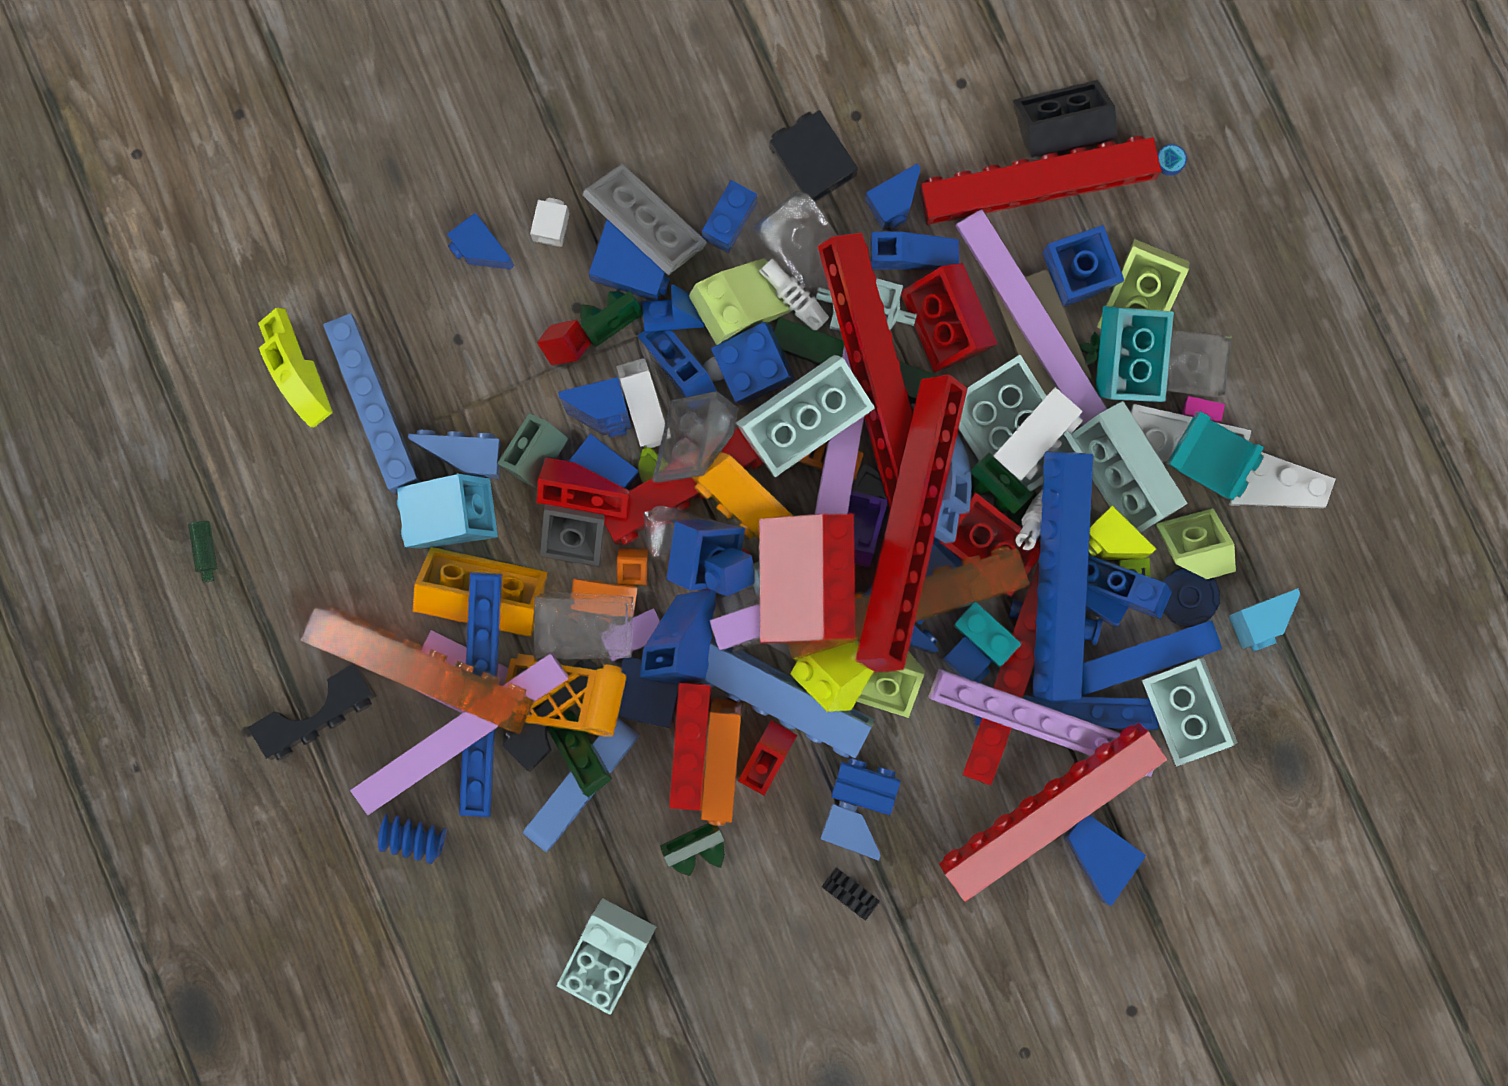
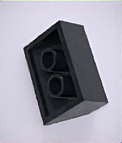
(1066, 118)

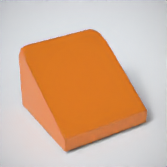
(632, 566)

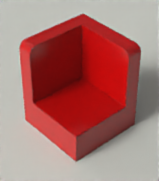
(564, 342)

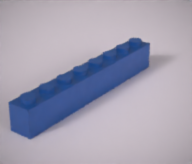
(1062, 575)

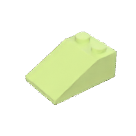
(1150, 279)
(736, 301)

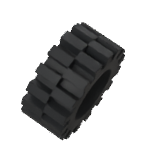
(850, 893)

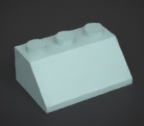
(1189, 712)

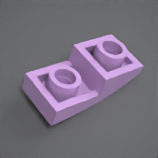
(737, 627)

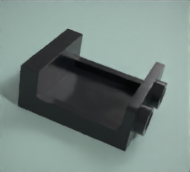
(813, 155)

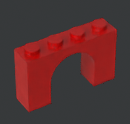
(690, 746)

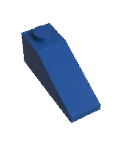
(677, 362)

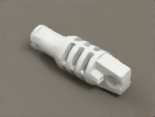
(799, 300)
(1031, 524)

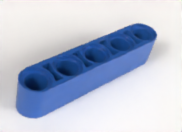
(1149, 657)

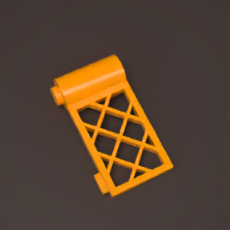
(600, 696)

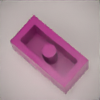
(1210, 408)

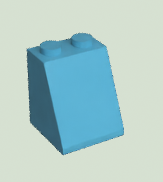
(446, 511)

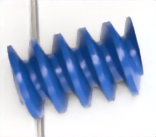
(410, 839)

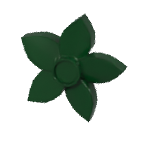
(1091, 348)

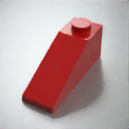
(578, 488)

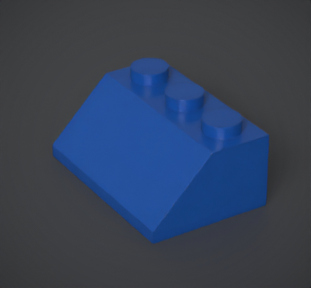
(598, 407)

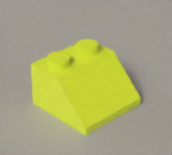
(1117, 539)
(833, 677)

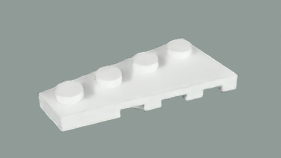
(1166, 428)

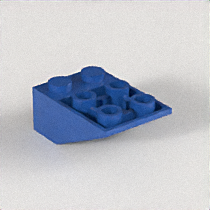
(681, 640)

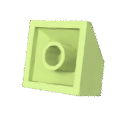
(1199, 543)
(894, 689)

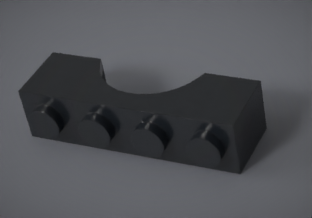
(346, 692)
(533, 742)

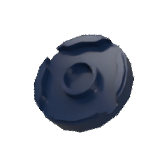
(1192, 598)

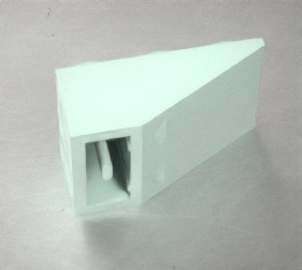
(606, 956)

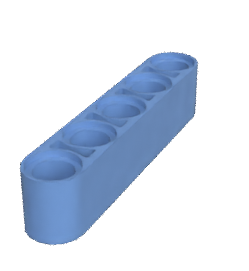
(568, 798)

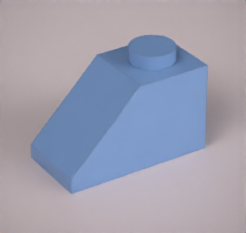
(849, 830)

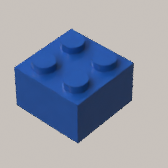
(753, 363)

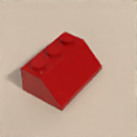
(948, 317)
(986, 530)

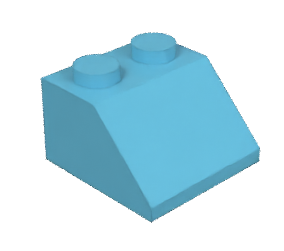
(1264, 621)

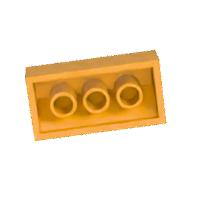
(738, 495)
(445, 584)

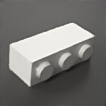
(1039, 434)

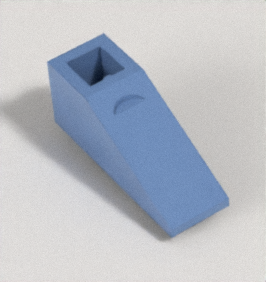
(466, 454)

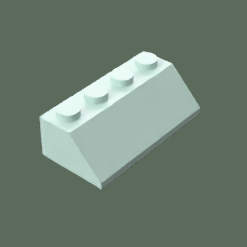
(805, 415)
(1128, 468)

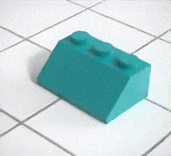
(1134, 354)

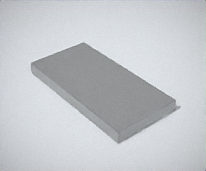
(644, 218)

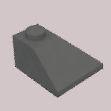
(572, 535)

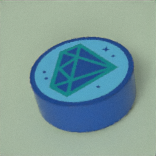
(1172, 159)

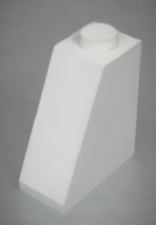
(642, 402)

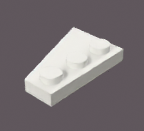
(1285, 484)

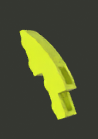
(292, 374)

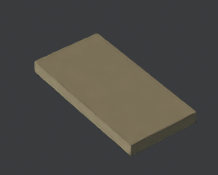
(1046, 293)

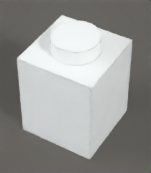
(550, 222)

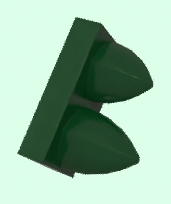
(604, 323)
(994, 477)
(703, 840)

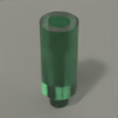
(203, 549)

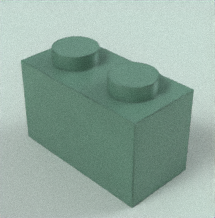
(530, 447)

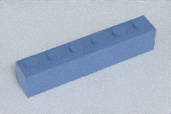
(371, 402)
(783, 697)

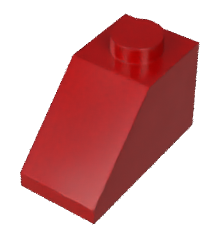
(767, 758)

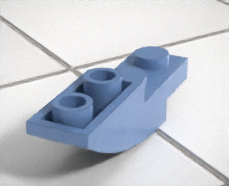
(956, 494)

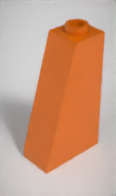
(721, 761)

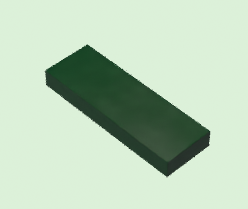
(581, 757)

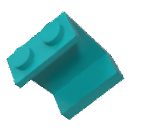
(1215, 457)
(987, 634)

